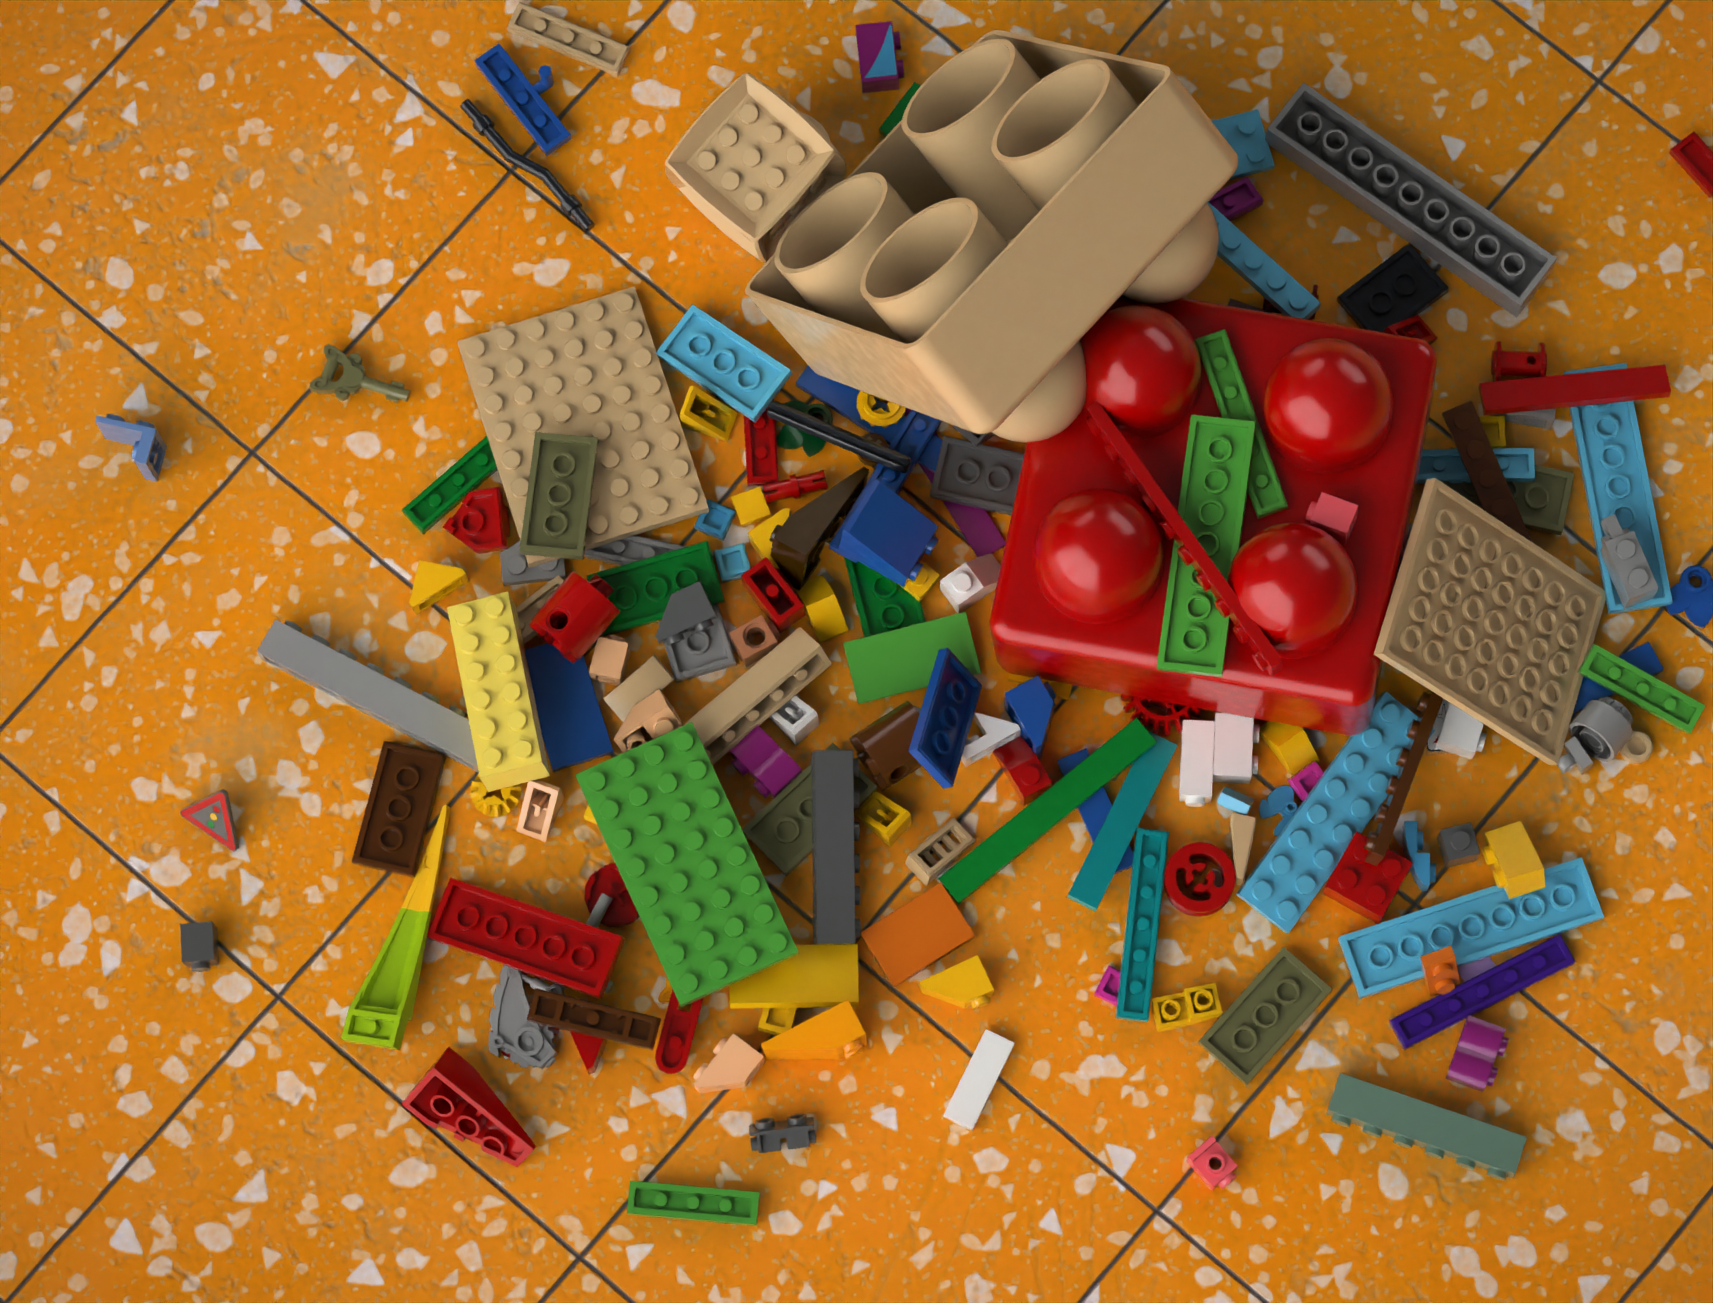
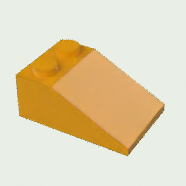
(824, 1036)

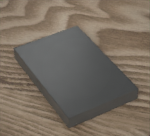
(977, 475)

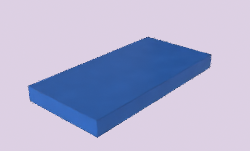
(566, 708)
(945, 718)

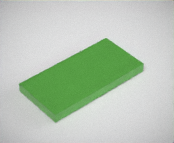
(906, 656)

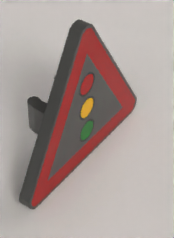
(214, 817)

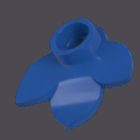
(1695, 601)

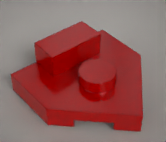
(481, 521)

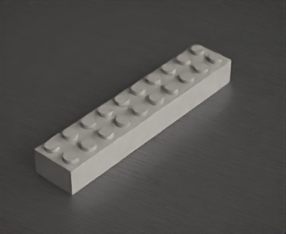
(1410, 199)

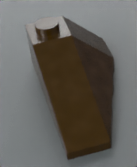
(804, 533)

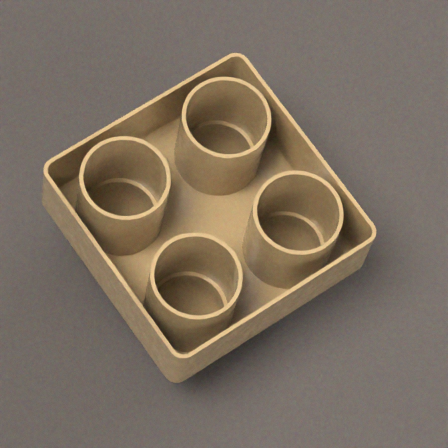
(1000, 233)

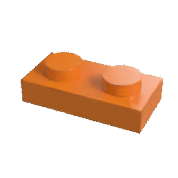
(1440, 971)

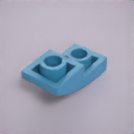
(1421, 869)

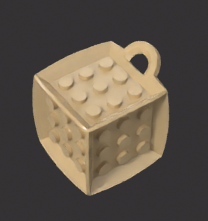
(754, 164)

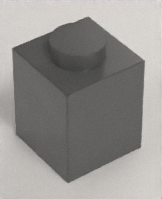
(1458, 845)
(199, 945)

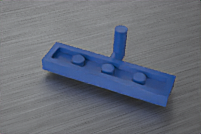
(524, 98)

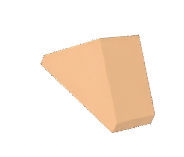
(539, 809)

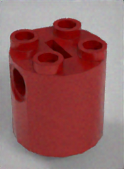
(575, 615)

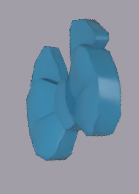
(1279, 801)

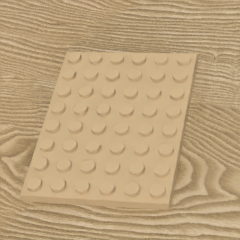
(588, 376)
(1490, 622)

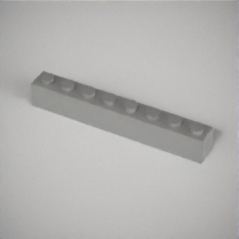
(369, 690)

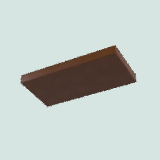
(399, 809)

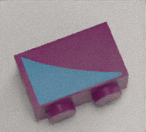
(878, 57)

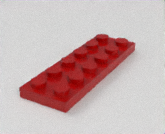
(526, 938)

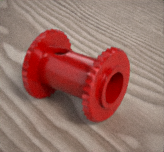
(1516, 362)

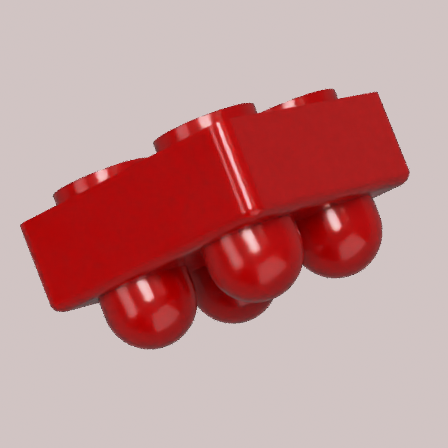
(1092, 568)

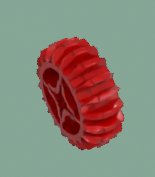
(1172, 719)

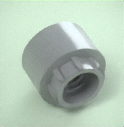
(1602, 728)

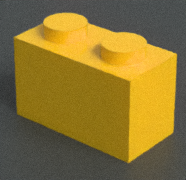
(1514, 860)

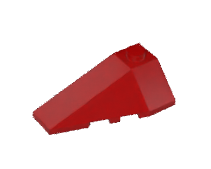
(463, 1103)

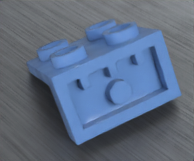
(146, 441)

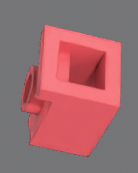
(1200, 1160)

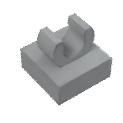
(1575, 756)

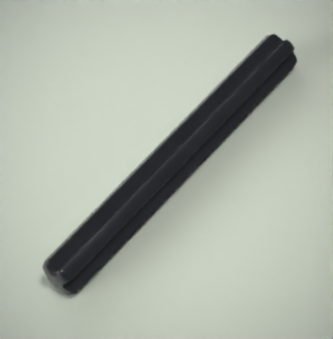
(839, 437)

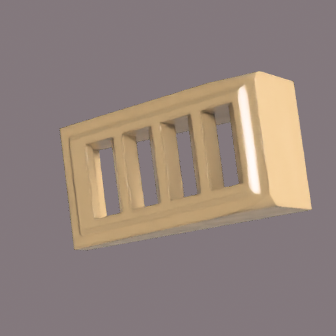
(1242, 833)
(929, 873)

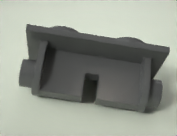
(793, 1129)

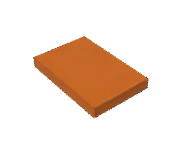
(917, 935)

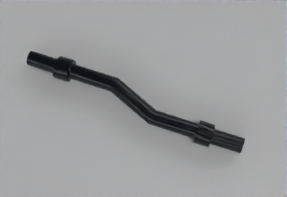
(569, 203)

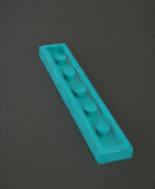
(1121, 824)
(1142, 925)

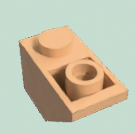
(647, 721)
(731, 1067)

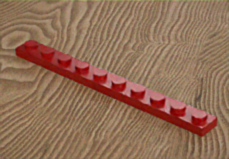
(1190, 549)

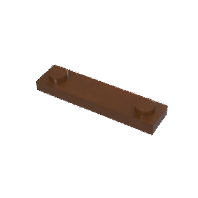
(593, 1019)

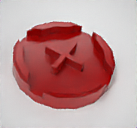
(609, 882)

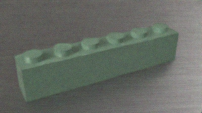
(1426, 1126)

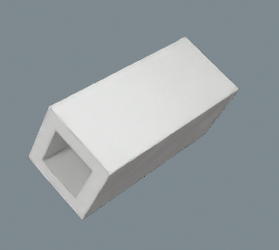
(1196, 762)

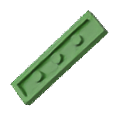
(1641, 688)
(693, 1203)

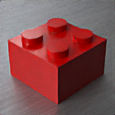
(1364, 886)

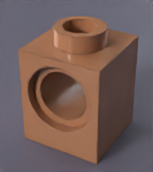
(752, 653)

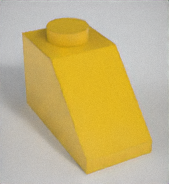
(960, 984)

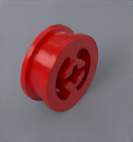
(1181, 863)

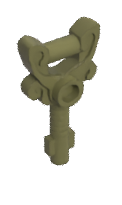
(353, 378)

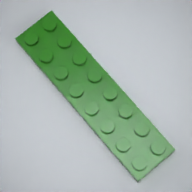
(1214, 510)

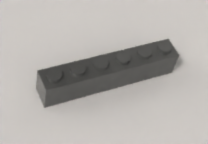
(834, 847)

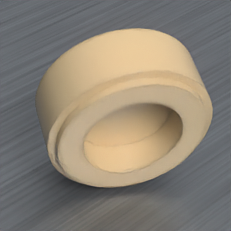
(1637, 748)

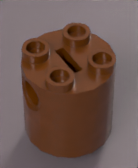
(886, 745)

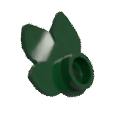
(793, 438)

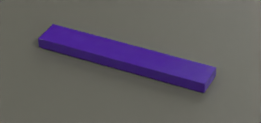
(1482, 991)

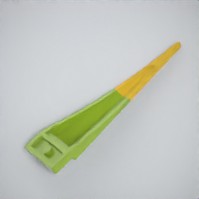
(390, 989)

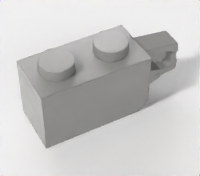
(1626, 564)

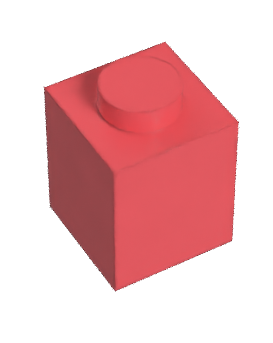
(1333, 516)

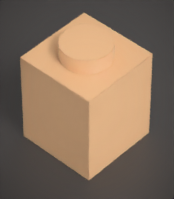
(610, 660)

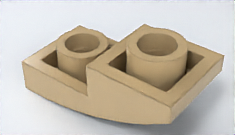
(639, 685)

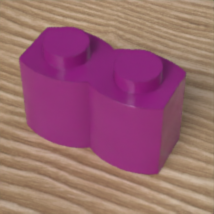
(764, 762)
(1476, 1054)

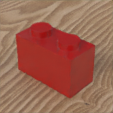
(773, 595)

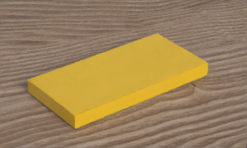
(812, 978)

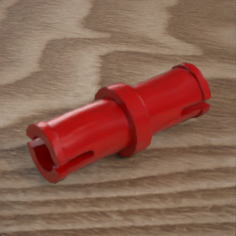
(795, 486)

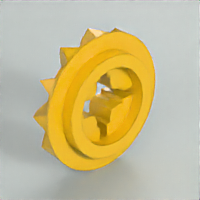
(879, 417)
(492, 805)

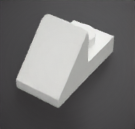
(995, 734)

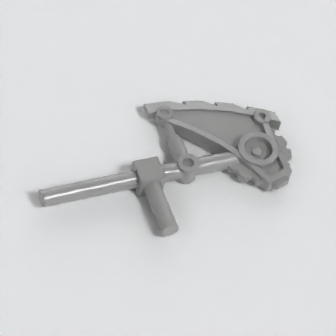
(524, 1040)

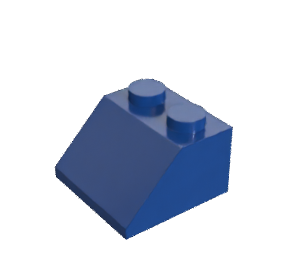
(1032, 709)

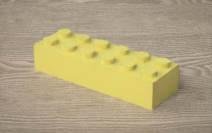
(498, 691)

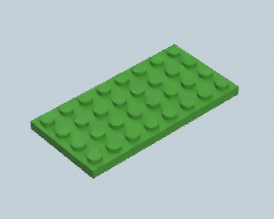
(686, 864)

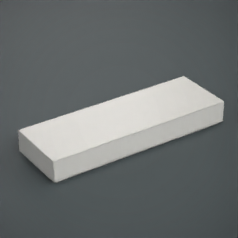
(979, 1079)

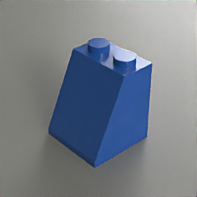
(888, 535)

